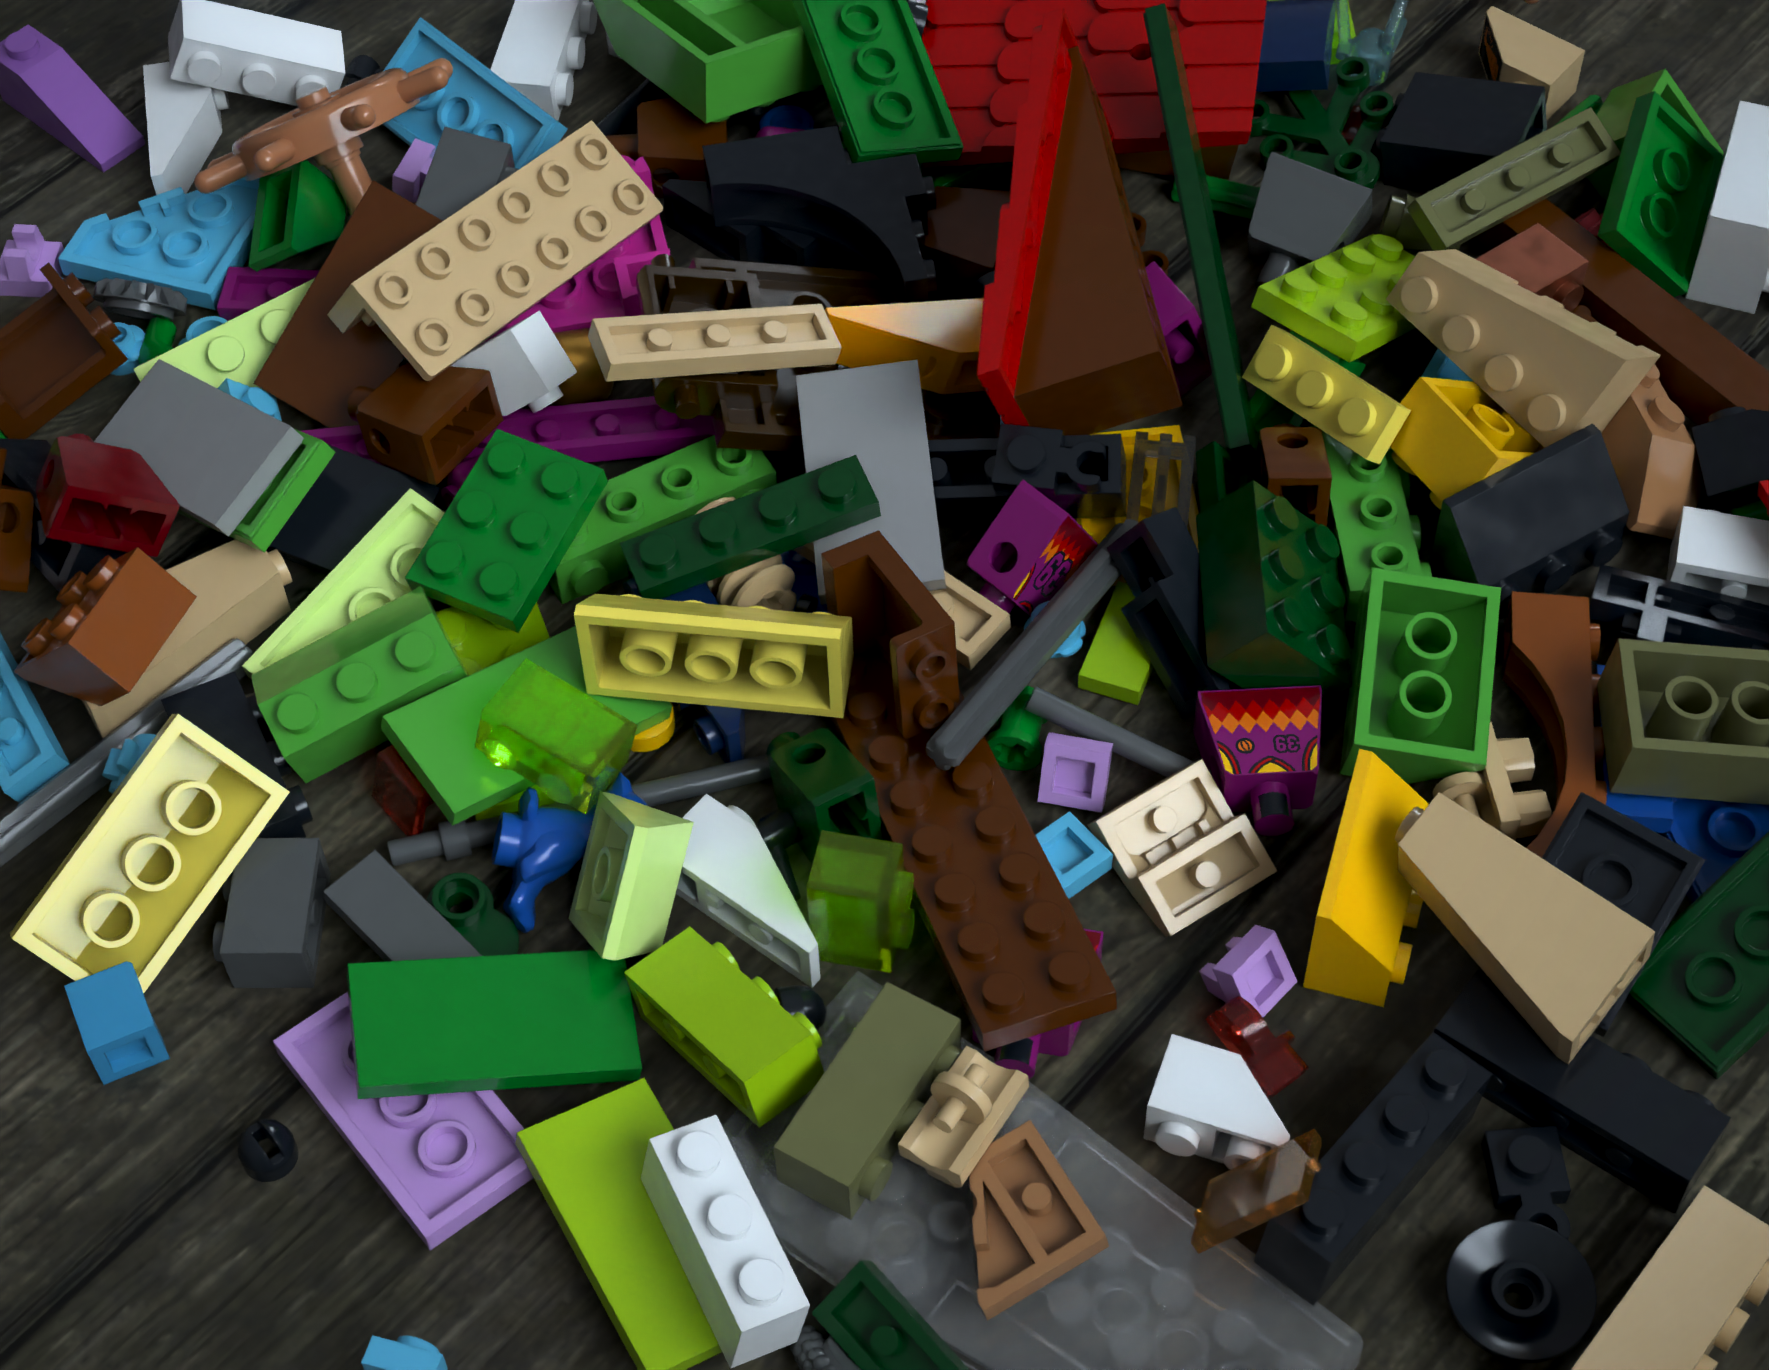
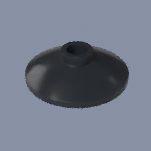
(1526, 1261)

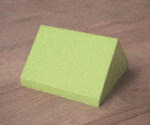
(629, 877)

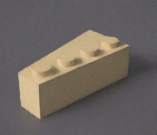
(1520, 346)
(1688, 1293)

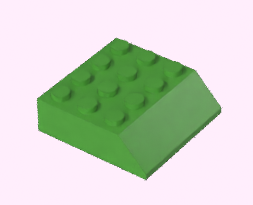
(714, 52)

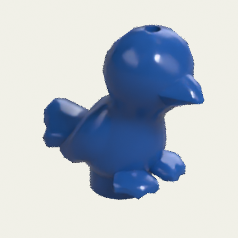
(543, 847)

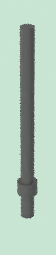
(460, 838)

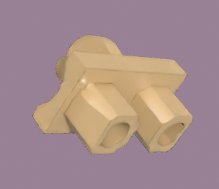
(1490, 792)
(962, 1116)

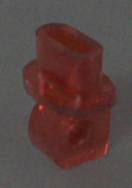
(1268, 1058)

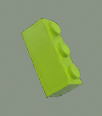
(727, 1025)

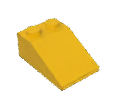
(1457, 436)

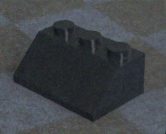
(1534, 520)

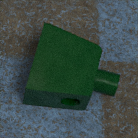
(819, 776)

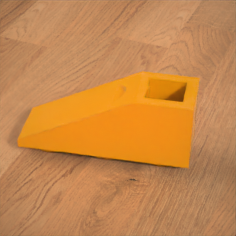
(935, 332)

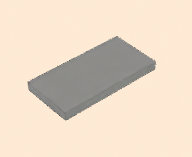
(882, 422)
(202, 444)

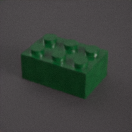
(1271, 594)

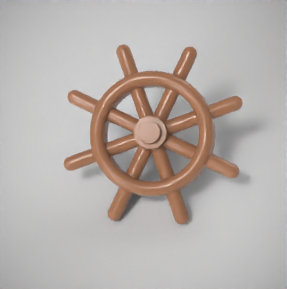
(327, 130)

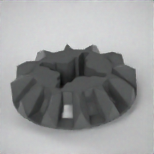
(139, 299)

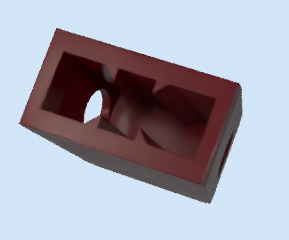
(103, 497)

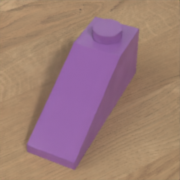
(63, 100)

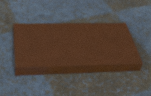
(313, 360)

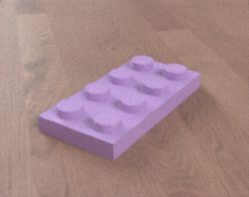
(431, 1153)

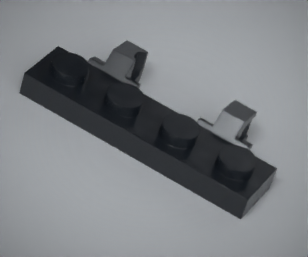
(1676, 612)

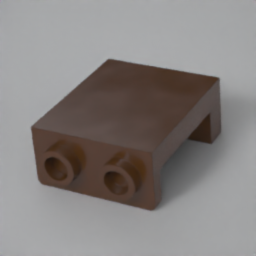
(53, 355)
(902, 621)

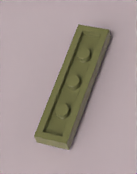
(1513, 181)

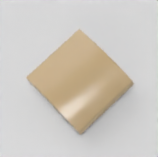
(1182, 848)

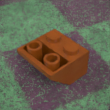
(105, 629)

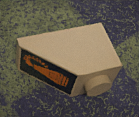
(1530, 56)

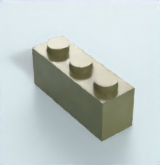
(867, 1101)

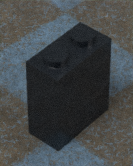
(1455, 125)

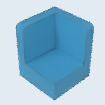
(116, 1022)

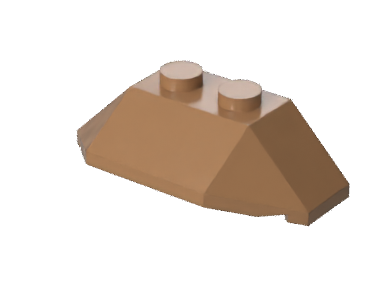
(1654, 459)

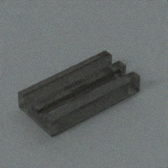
(1164, 451)

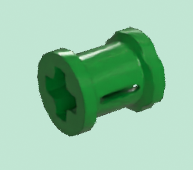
(1017, 736)

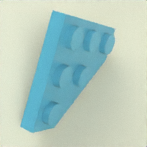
(170, 242)

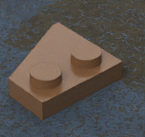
(1026, 1220)

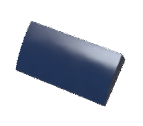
(1296, 45)

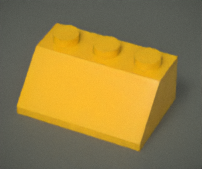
(1364, 894)

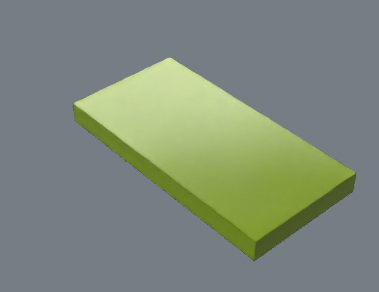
(591, 1179)

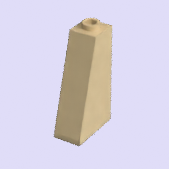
(237, 597)
(1528, 925)

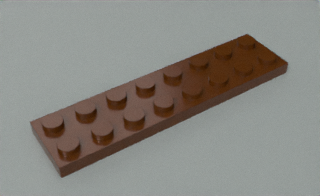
(977, 874)

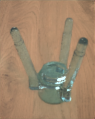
(1372, 43)

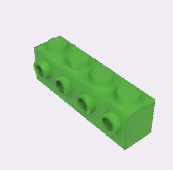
(651, 499)
(1370, 519)

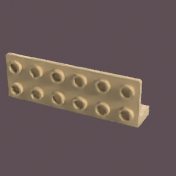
(501, 252)

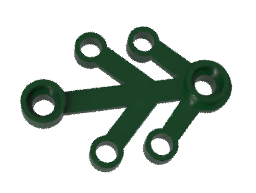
(1325, 127)

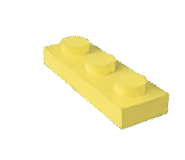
(1326, 394)

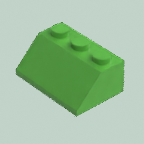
(1422, 675)
(333, 693)

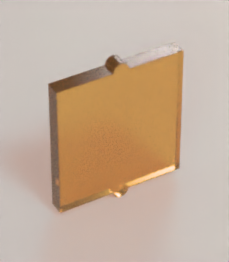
(1257, 1191)

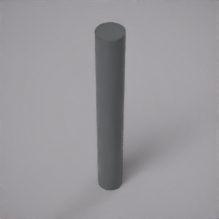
(1096, 728)

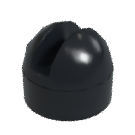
(802, 1000)
(254, 1158)

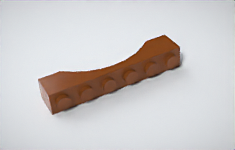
(1549, 667)

